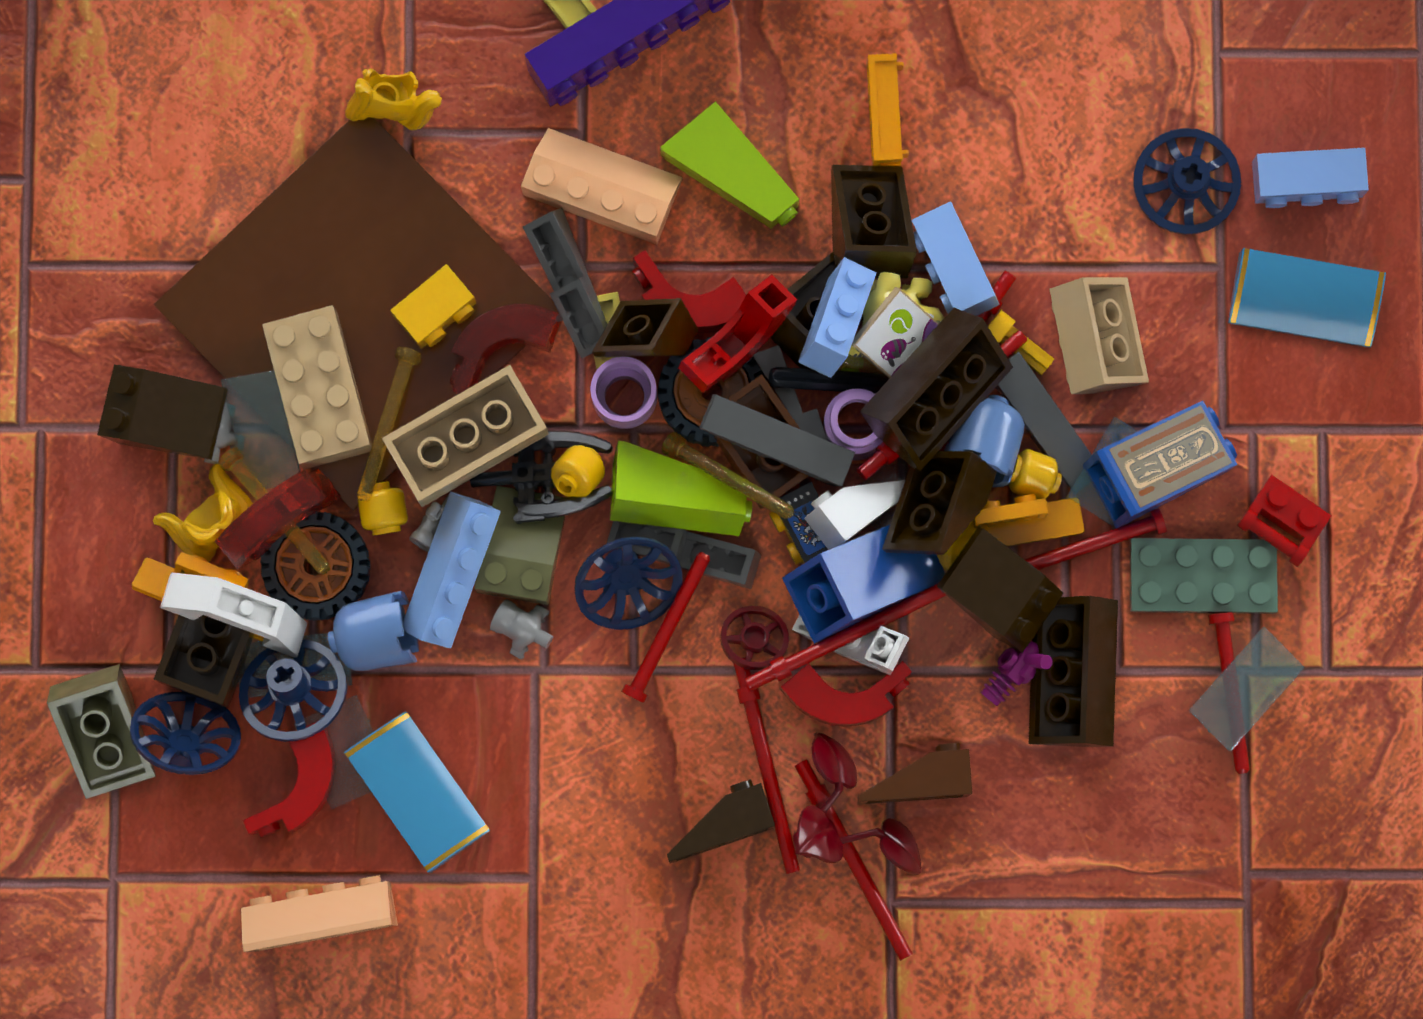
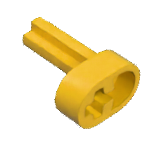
(1036, 358)

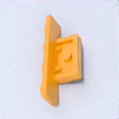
(1030, 520)
(154, 575)

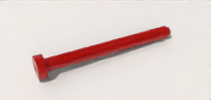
(1073, 550)
(667, 628)
(1226, 656)

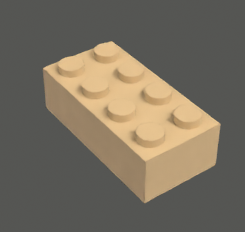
(317, 387)
(465, 436)

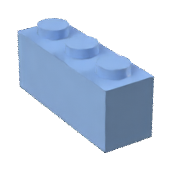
(1310, 177)
(953, 261)
(837, 317)

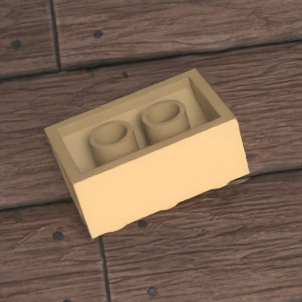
(1098, 334)

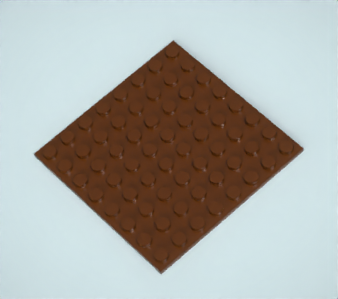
(356, 234)

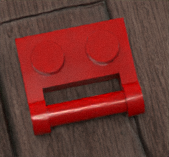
(1289, 512)

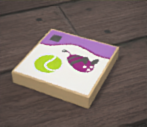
(893, 332)

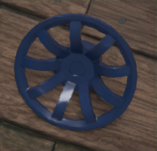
(1187, 180)
(625, 576)
(289, 686)
(182, 741)

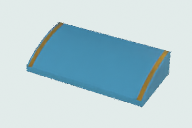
(1306, 297)
(417, 791)

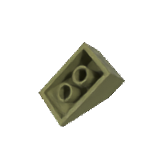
(520, 556)
(94, 726)

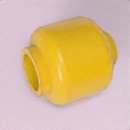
(578, 471)
(1035, 475)
(384, 510)

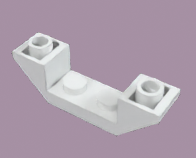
(238, 606)
(876, 650)

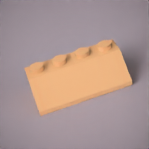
(601, 185)
(317, 916)

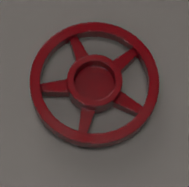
(753, 637)

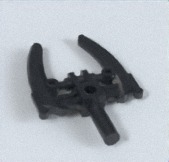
(528, 476)

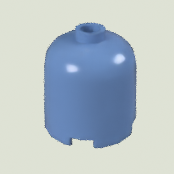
(993, 434)
(372, 634)

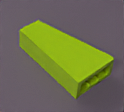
(730, 165)
(672, 494)

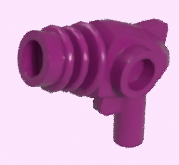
(1016, 669)

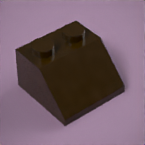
(647, 329)

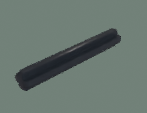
(812, 380)

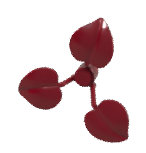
(818, 835)

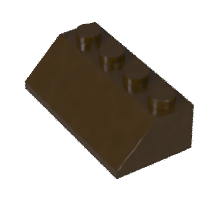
(937, 388)
(1076, 695)

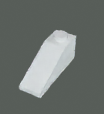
(851, 510)

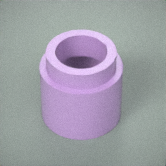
(618, 369)
(862, 447)

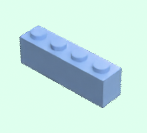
(450, 570)

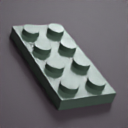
(1203, 576)

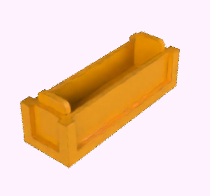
(884, 109)

